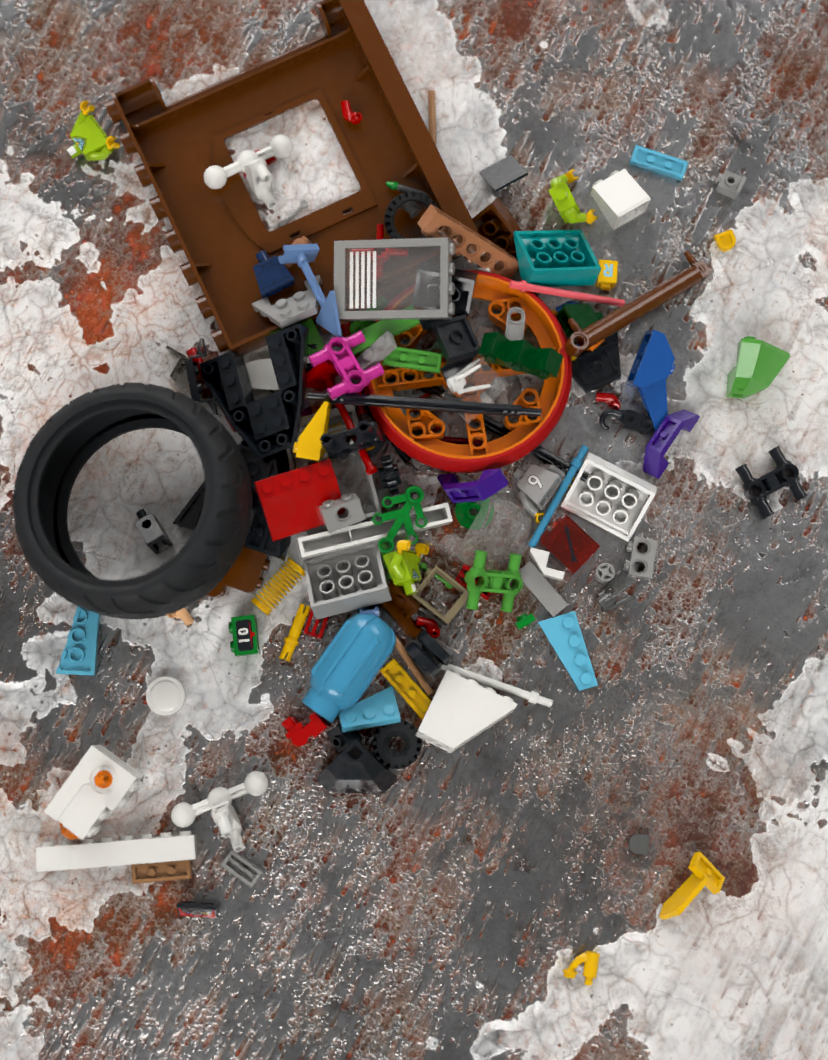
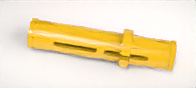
(291, 640)

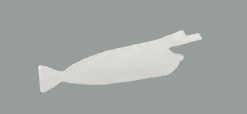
(262, 374)

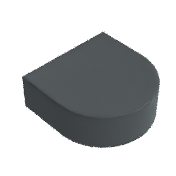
(639, 843)

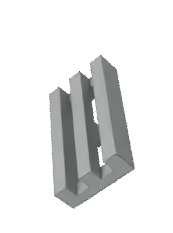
(241, 867)

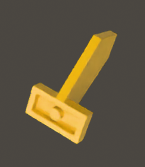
(703, 875)

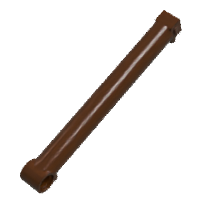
(636, 308)

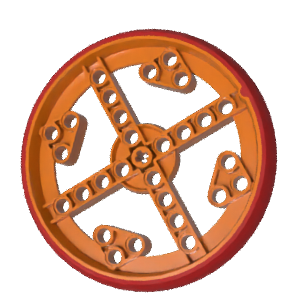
(524, 434)

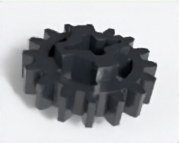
(390, 475)

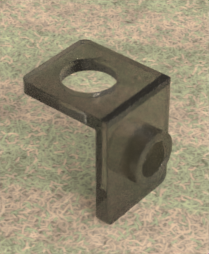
(180, 366)

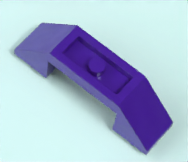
(663, 438)
(487, 485)

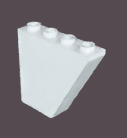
(462, 712)

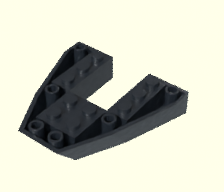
(274, 420)

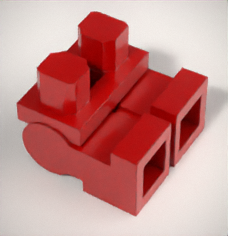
(302, 733)

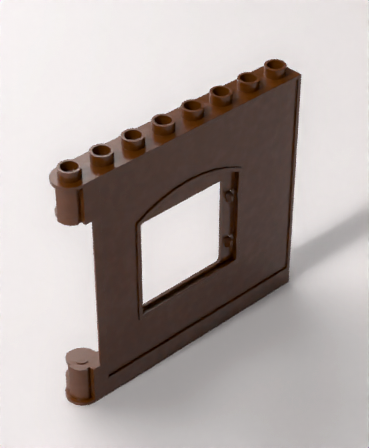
(222, 225)

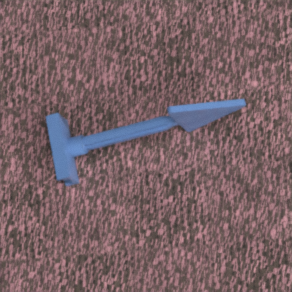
(302, 255)

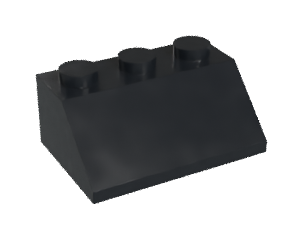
(464, 291)

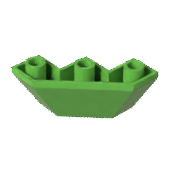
(755, 367)

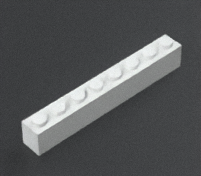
(368, 532)
(116, 852)

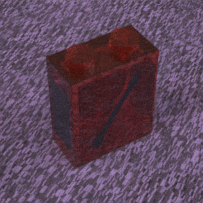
(568, 544)

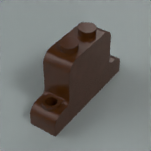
(244, 574)

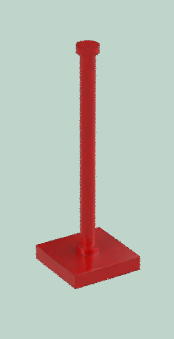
(323, 378)

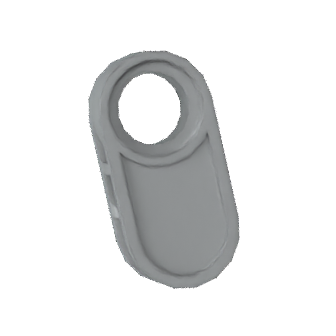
(515, 329)

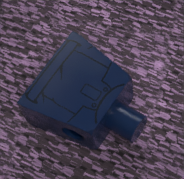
(271, 275)

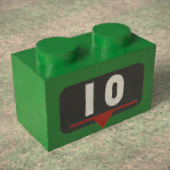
(245, 635)

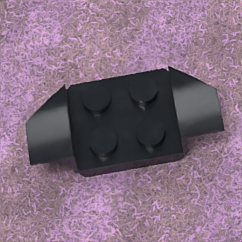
(455, 340)
(194, 385)

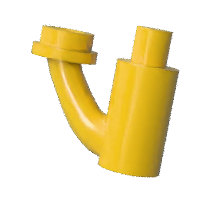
(591, 962)

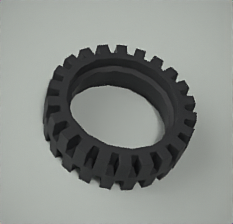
(396, 203)

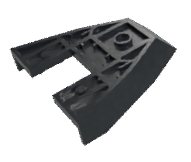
(259, 536)

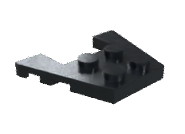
(598, 366)

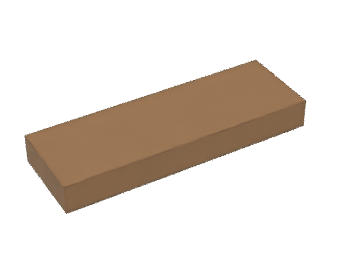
(161, 871)

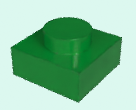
(524, 620)

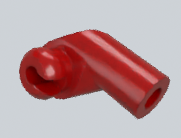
(348, 115)

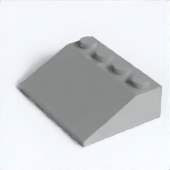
(346, 580)

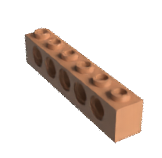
(435, 218)

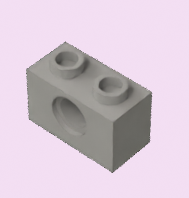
(352, 514)

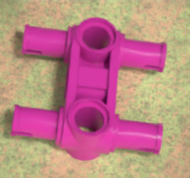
(346, 365)

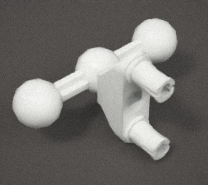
(255, 168)
(222, 810)

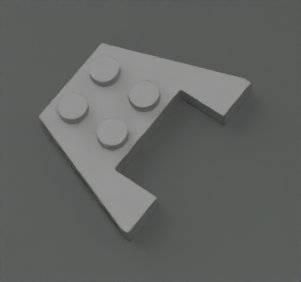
(292, 309)

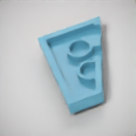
(371, 712)

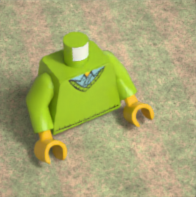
(90, 137)
(565, 201)
(404, 565)

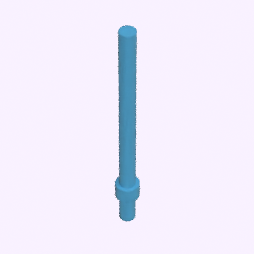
(576, 464)

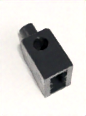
(151, 530)

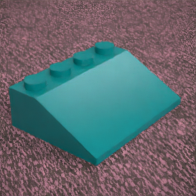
(556, 258)

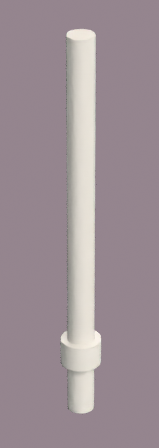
(533, 697)

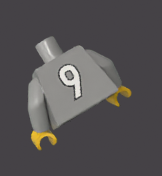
(538, 486)

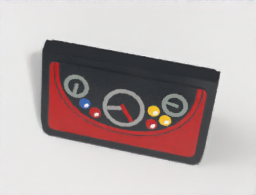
(198, 909)

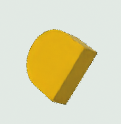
(725, 241)

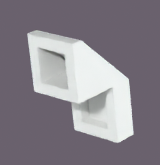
(540, 559)

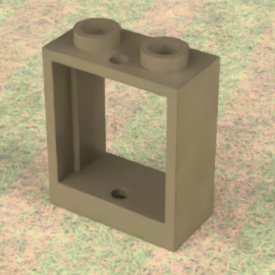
(429, 574)

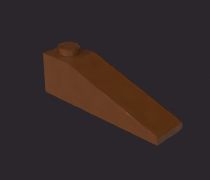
(497, 225)

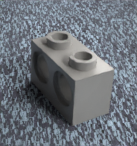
(646, 559)

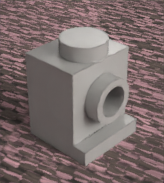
(729, 189)

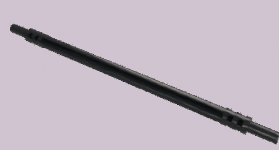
(427, 404)
(501, 430)

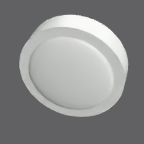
(166, 696)

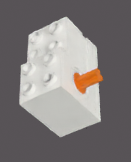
(93, 792)

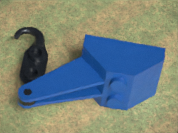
(649, 375)

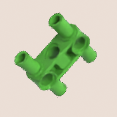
(493, 581)

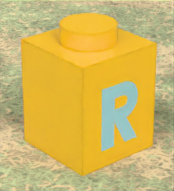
(608, 275)

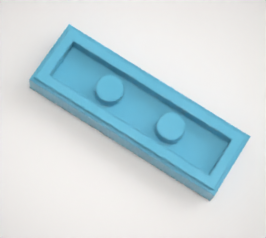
(658, 162)

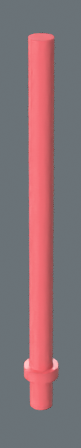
(523, 286)

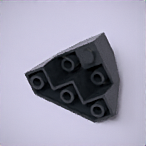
(356, 772)

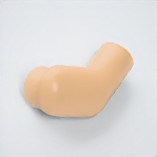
(183, 614)

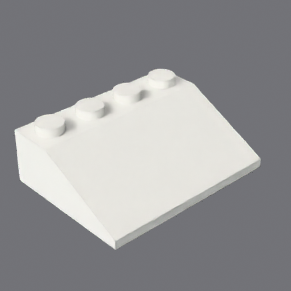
(609, 497)

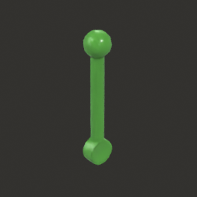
(423, 566)

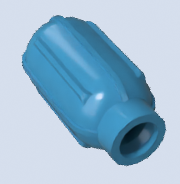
(349, 664)

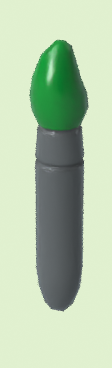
(396, 186)

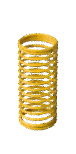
(262, 607)

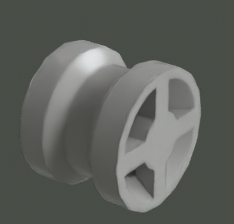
(606, 569)

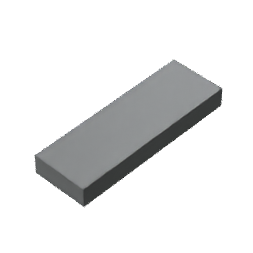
(542, 589)

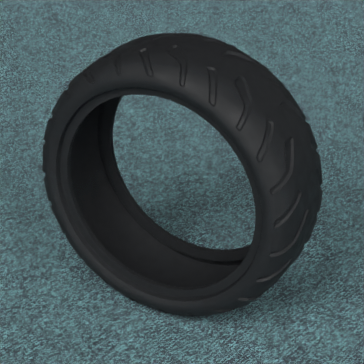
(64, 448)

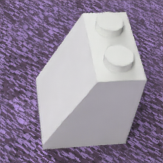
(620, 198)

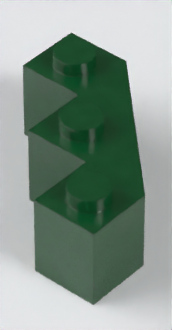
(520, 355)

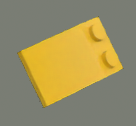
(309, 442)

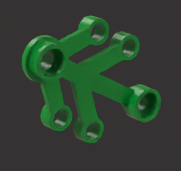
(401, 516)

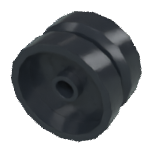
(430, 651)

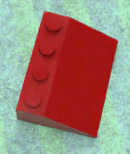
(293, 498)

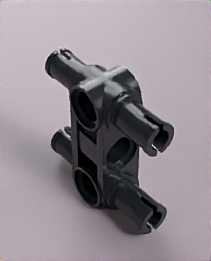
(339, 444)
(771, 482)

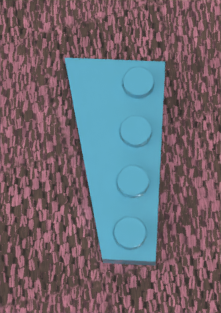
(567, 641)
(82, 645)

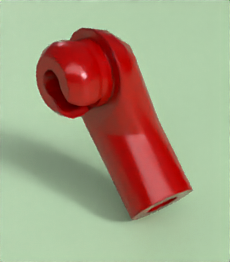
(610, 399)
(430, 626)

